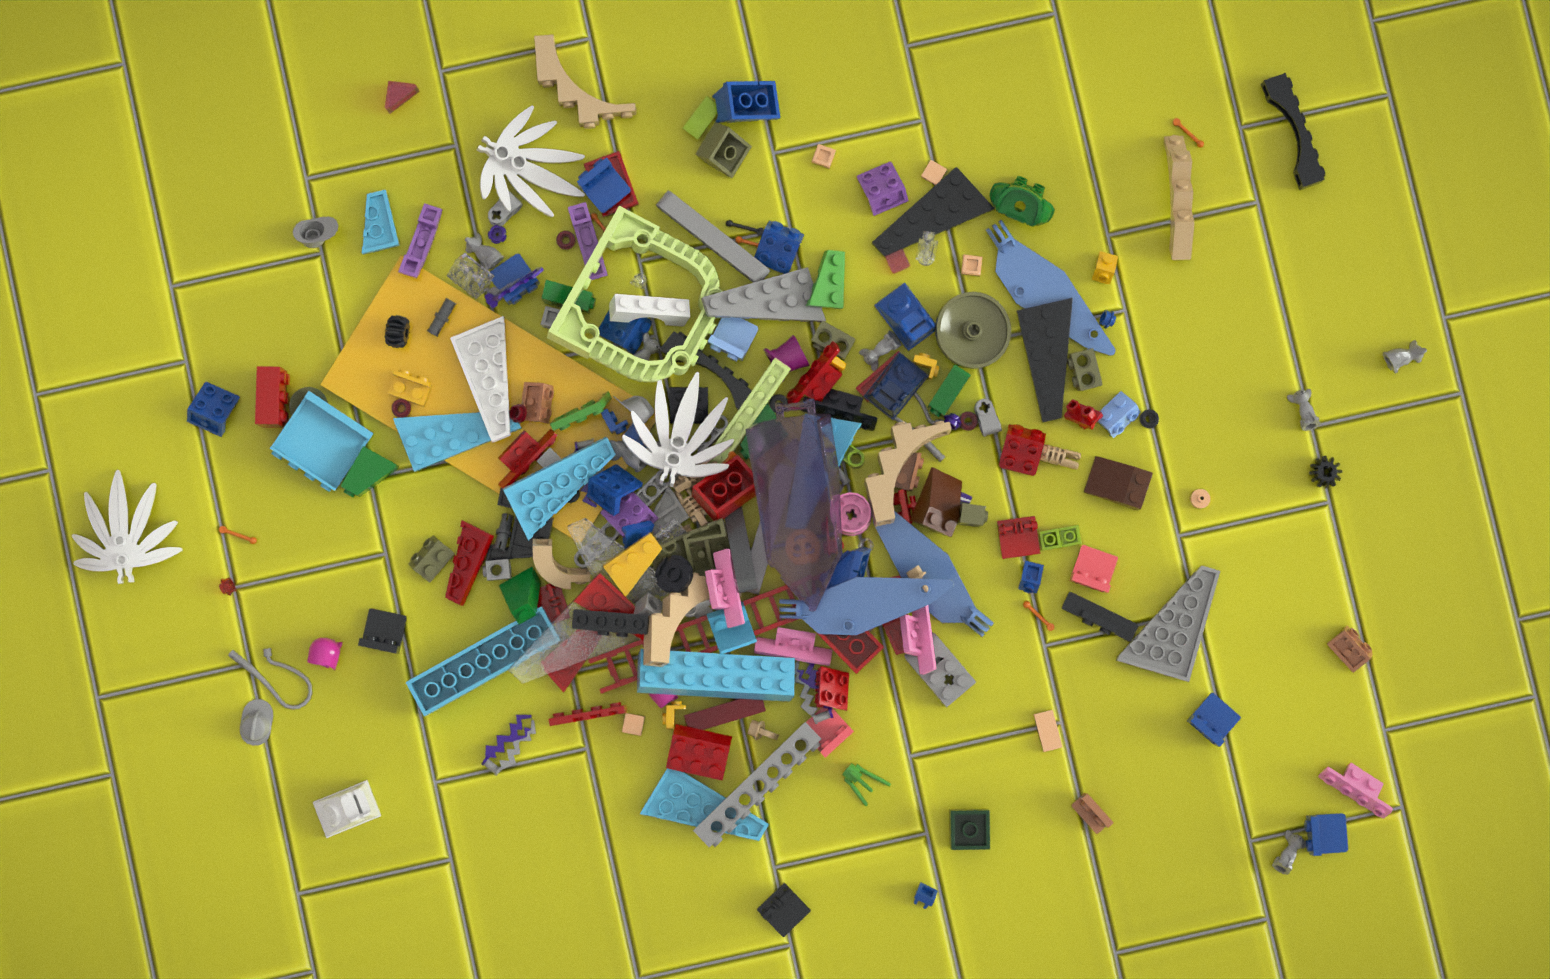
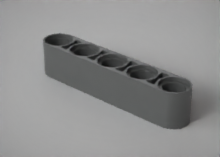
(741, 551)

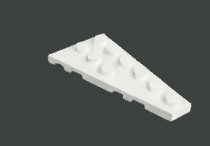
(485, 367)

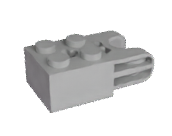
(945, 665)

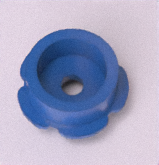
(1107, 319)

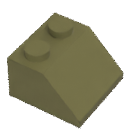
(723, 149)

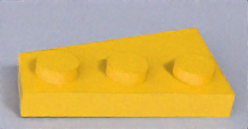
(632, 562)

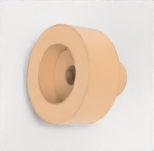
(1197, 502)

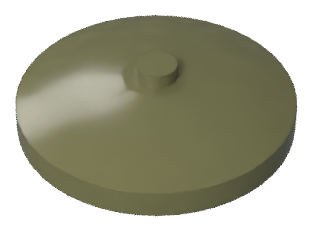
(973, 330)

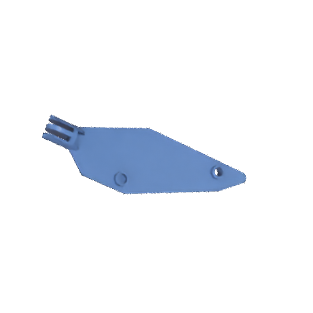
(1038, 282)
(912, 548)
(866, 603)

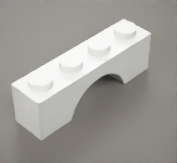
(630, 307)

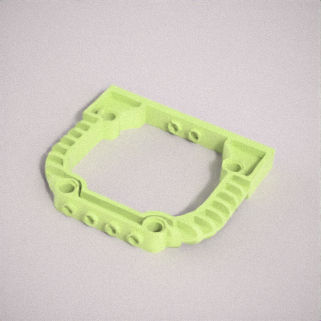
(570, 325)

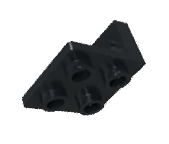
(383, 631)

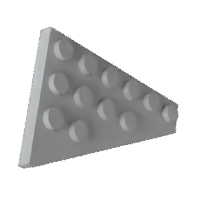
(1174, 634)

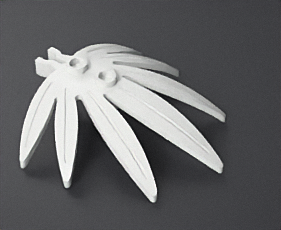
(509, 160)
(675, 453)
(122, 547)

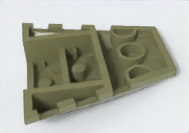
(697, 546)

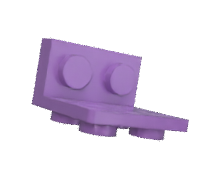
(883, 188)
(631, 511)

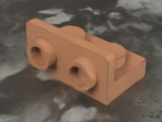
(538, 401)
(907, 477)
(1350, 648)
(1091, 813)

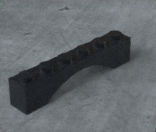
(1280, 95)
(738, 388)

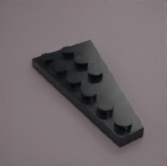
(942, 208)
(1046, 342)

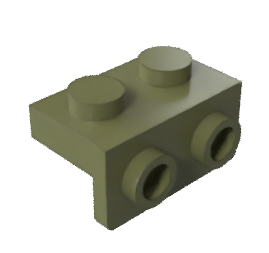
(431, 558)

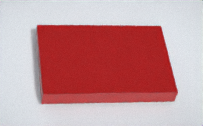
(628, 201)

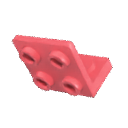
(1094, 569)
(831, 731)

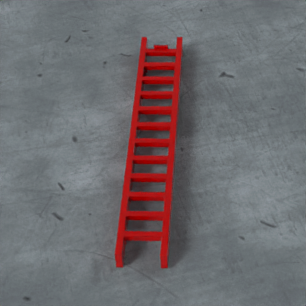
(762, 629)

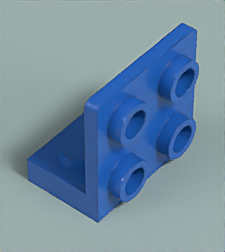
(211, 408)
(610, 486)
(1214, 719)

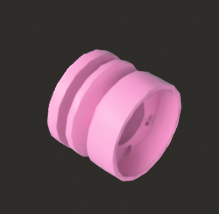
(861, 508)

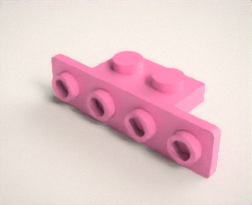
(724, 588)
(918, 638)
(795, 645)
(1359, 787)

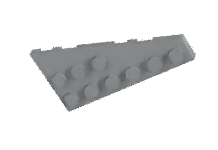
(769, 299)

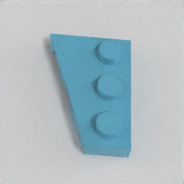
(379, 224)

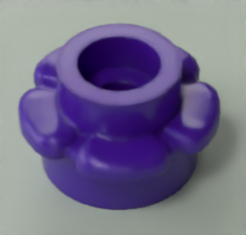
(497, 229)
(953, 419)

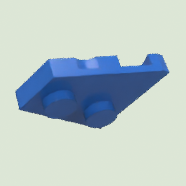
(635, 532)

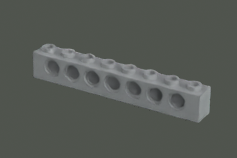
(713, 838)

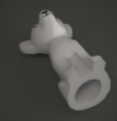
(484, 253)
(887, 344)
(650, 347)
(1399, 357)
(1308, 418)
(629, 458)
(1284, 862)

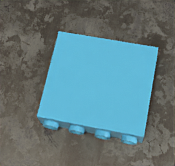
(321, 441)

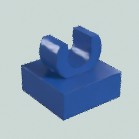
(925, 894)

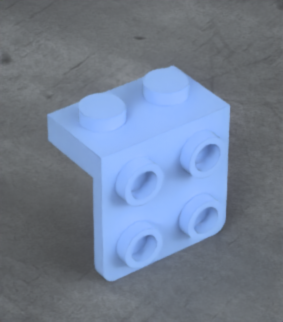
(733, 337)

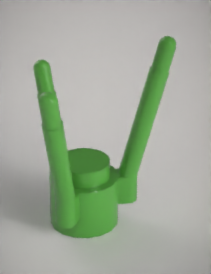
(853, 774)

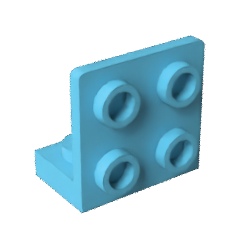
(730, 638)

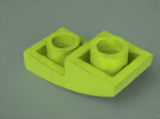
(701, 118)
(1060, 537)

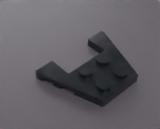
(519, 544)

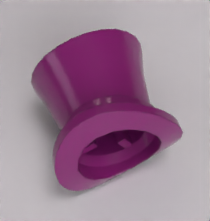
(789, 353)

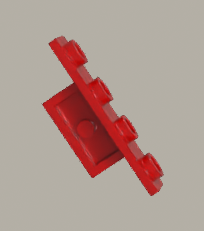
(819, 377)
(522, 453)

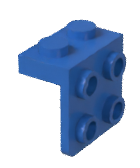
(603, 185)
(778, 246)
(510, 271)
(625, 334)
(1326, 834)

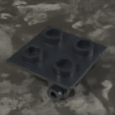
(676, 396)
(783, 910)

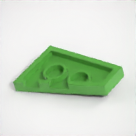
(829, 285)
(563, 421)

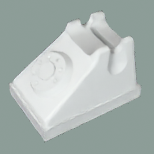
(347, 809)

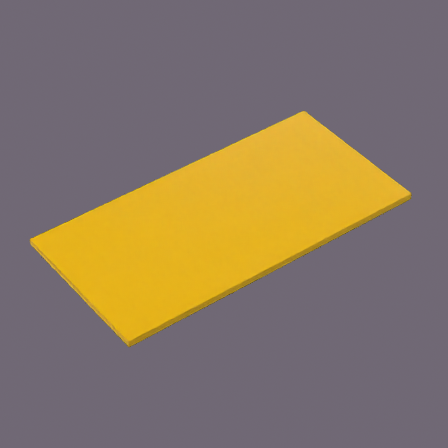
(367, 366)

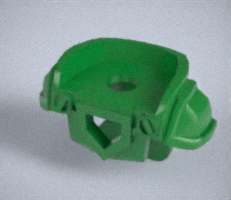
(1037, 210)

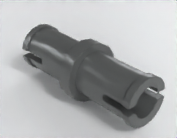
(441, 317)
(503, 533)

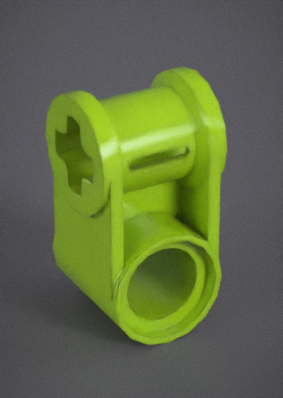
(849, 453)

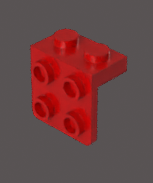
(1022, 449)

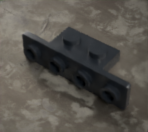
(844, 407)
(1094, 614)
(610, 622)

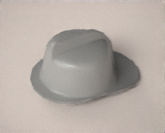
(315, 231)
(639, 406)
(256, 722)

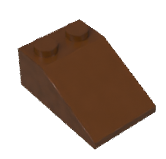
(1118, 483)
(939, 503)

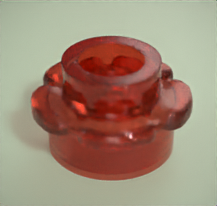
(227, 586)

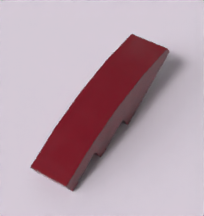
(724, 713)

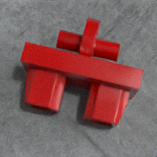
(1083, 415)
(902, 498)

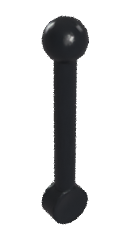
(729, 223)

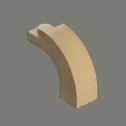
(553, 571)

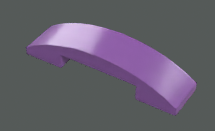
(586, 236)
(421, 241)

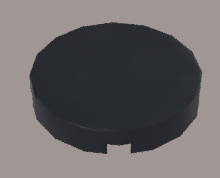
(674, 574)

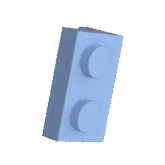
(1118, 414)

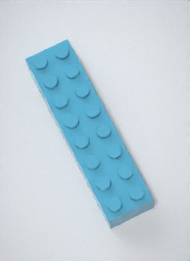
(476, 664)
(719, 676)

